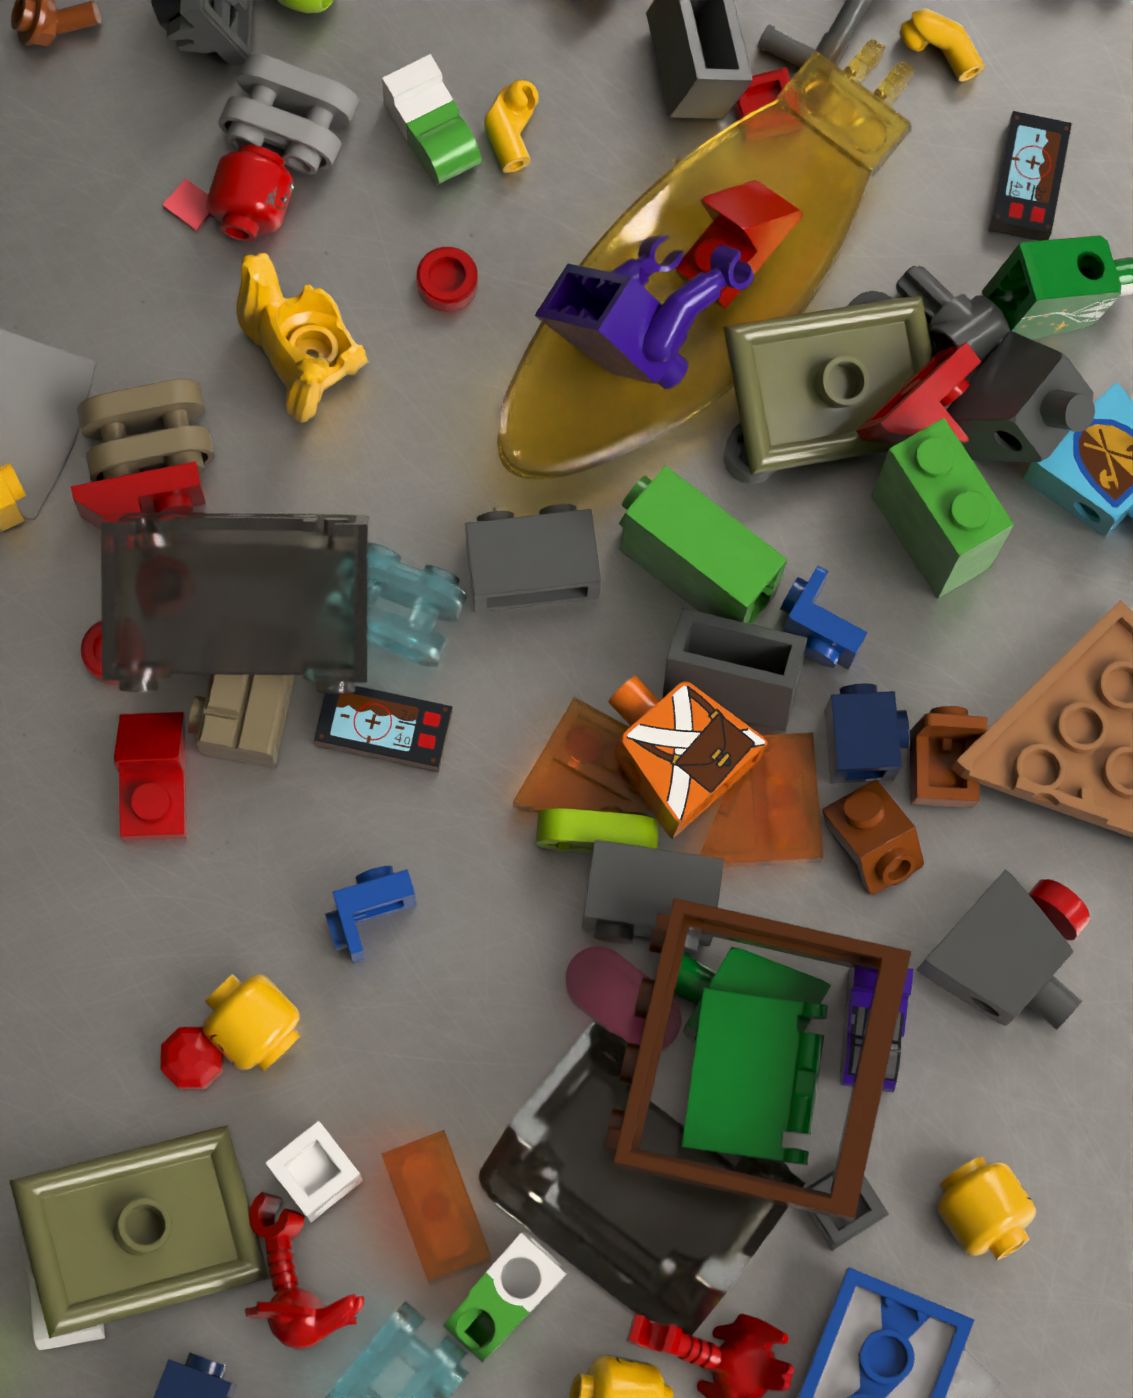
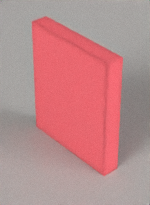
(188, 204)

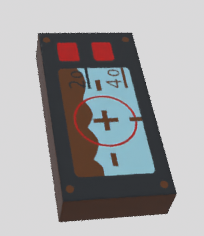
(1030, 176)
(385, 727)

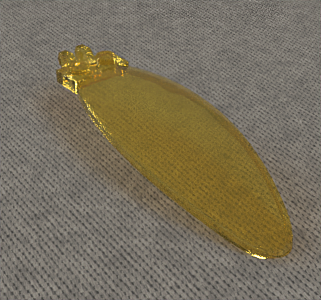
(806, 147)

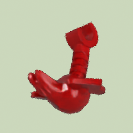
(294, 1313)
(739, 1367)

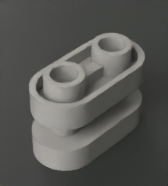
(301, 142)

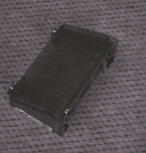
(235, 597)
(639, 1236)

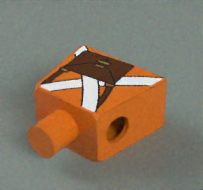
(681, 750)

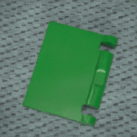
(753, 1076)

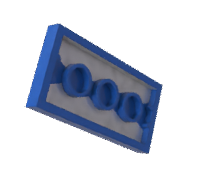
(885, 1344)

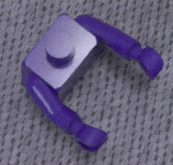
(624, 325)

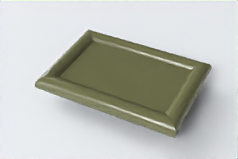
(819, 376)
(138, 1230)

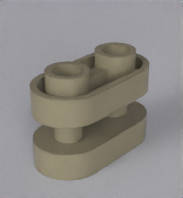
(139, 410)

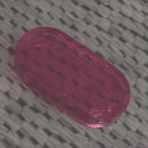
(608, 990)

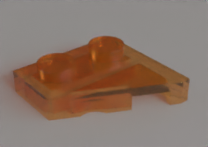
(581, 768)
(771, 809)

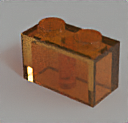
(436, 1207)

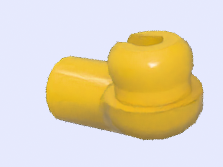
(946, 35)
(507, 120)

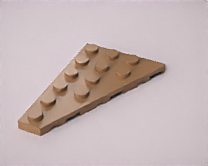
(1070, 733)

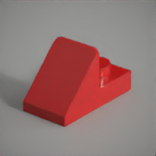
(744, 219)
(923, 398)
(156, 490)
(151, 776)

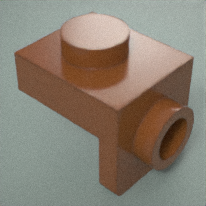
(934, 747)
(875, 836)

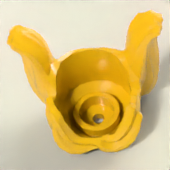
(294, 329)

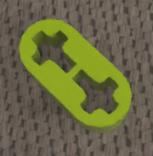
(578, 829)

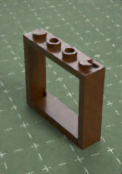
(655, 1004)

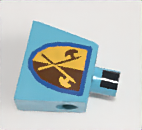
(1093, 468)

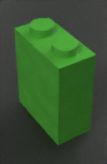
(941, 508)
(698, 548)

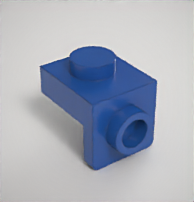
(828, 636)
(374, 895)

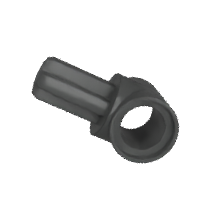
(955, 318)

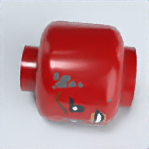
(250, 193)

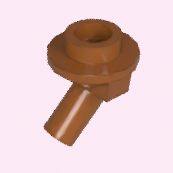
(40, 21)

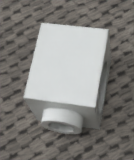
(314, 1171)

